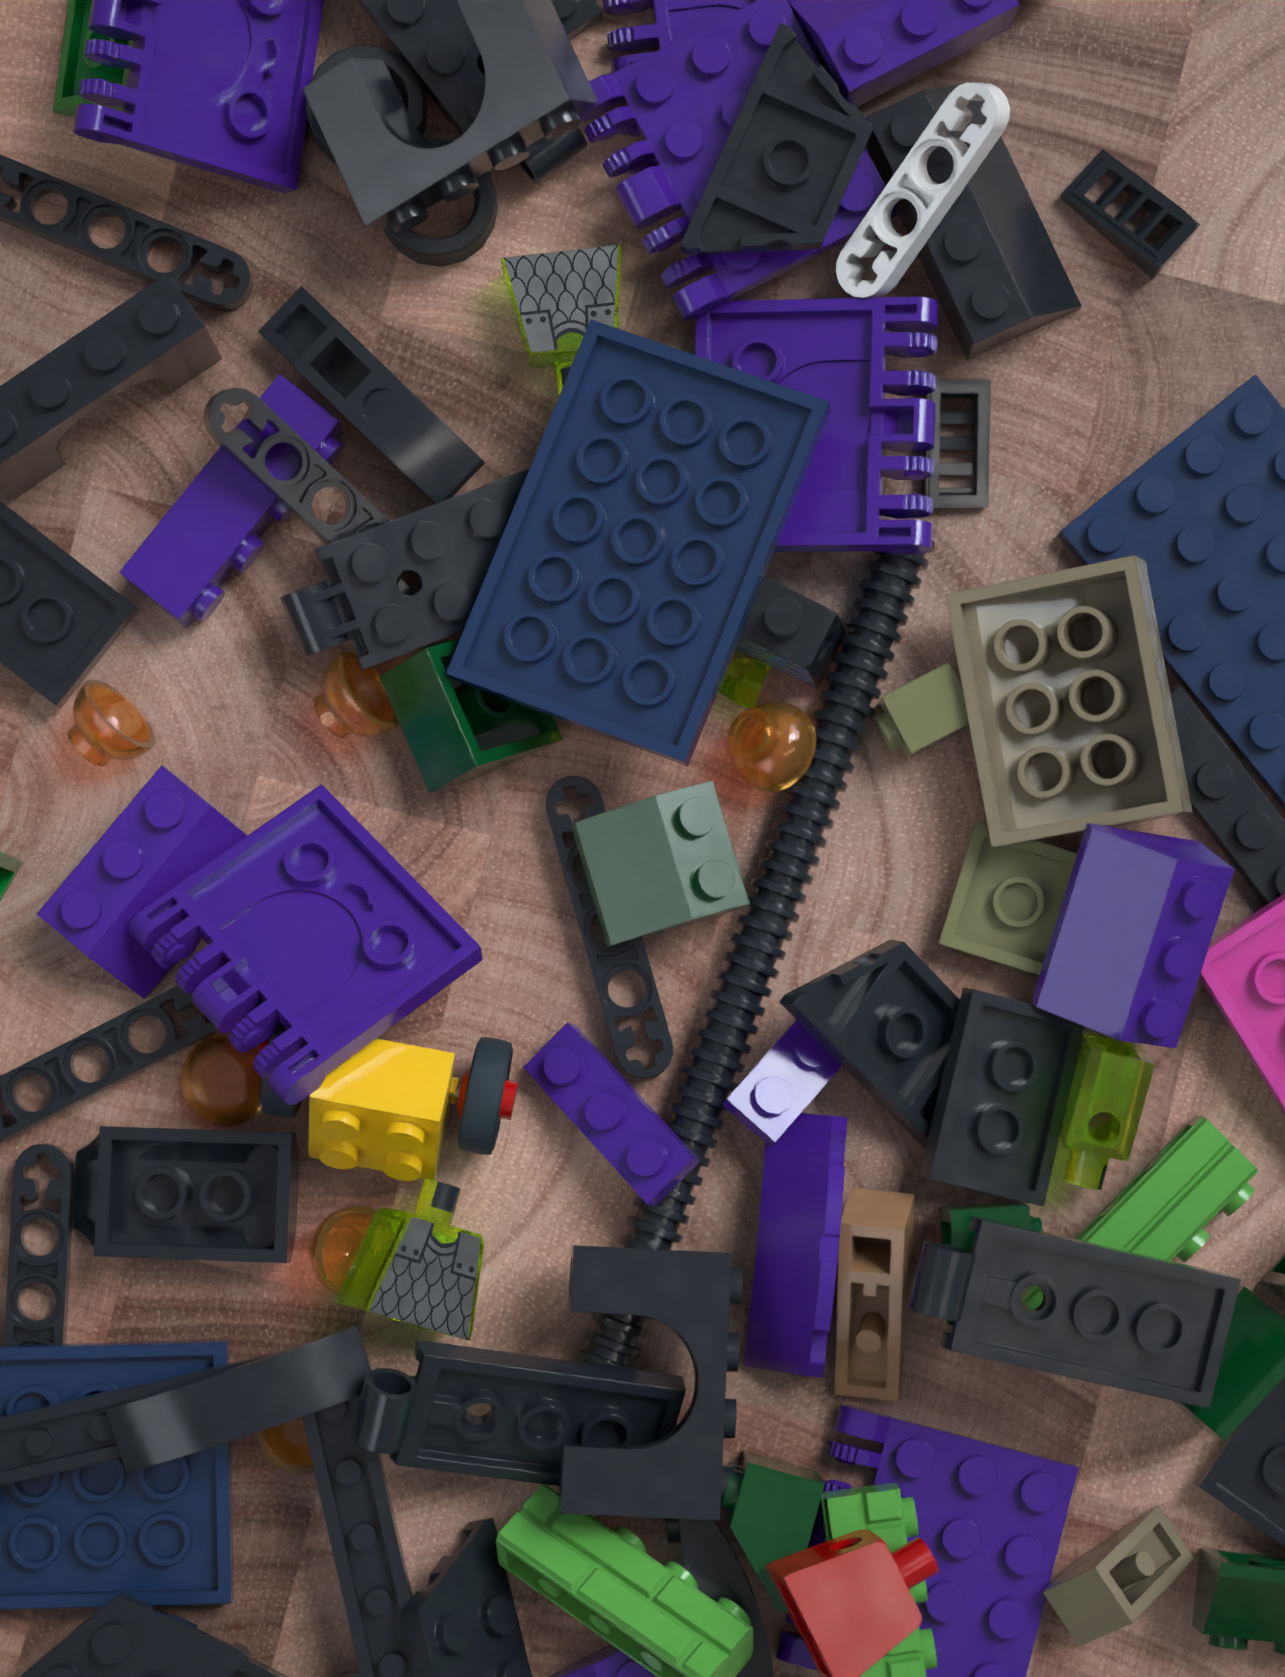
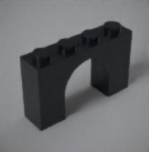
(394, 171)
(138, 341)
(683, 1469)

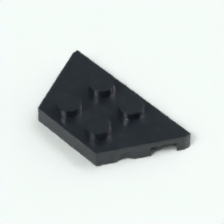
(782, 160)
(886, 1026)
(467, 1614)
(138, 1641)

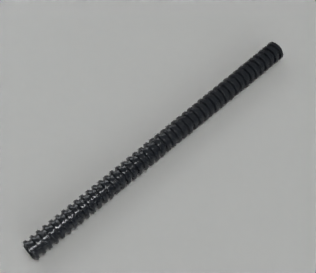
(769, 917)

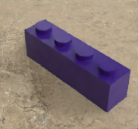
(226, 513)

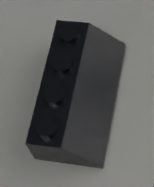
(991, 248)

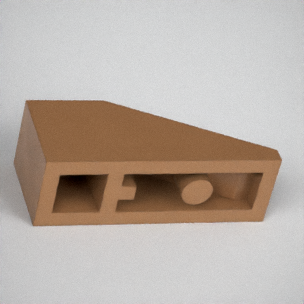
(873, 1293)

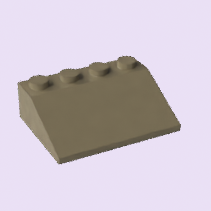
(1068, 701)

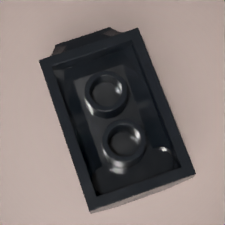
(188, 1194)

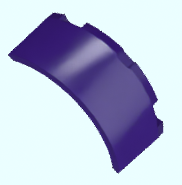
(797, 1247)

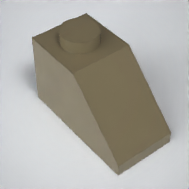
(1119, 1577)

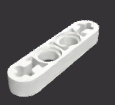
(915, 185)

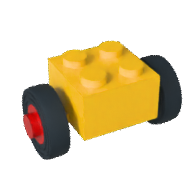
(393, 1106)

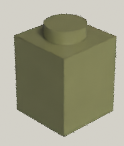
(923, 712)

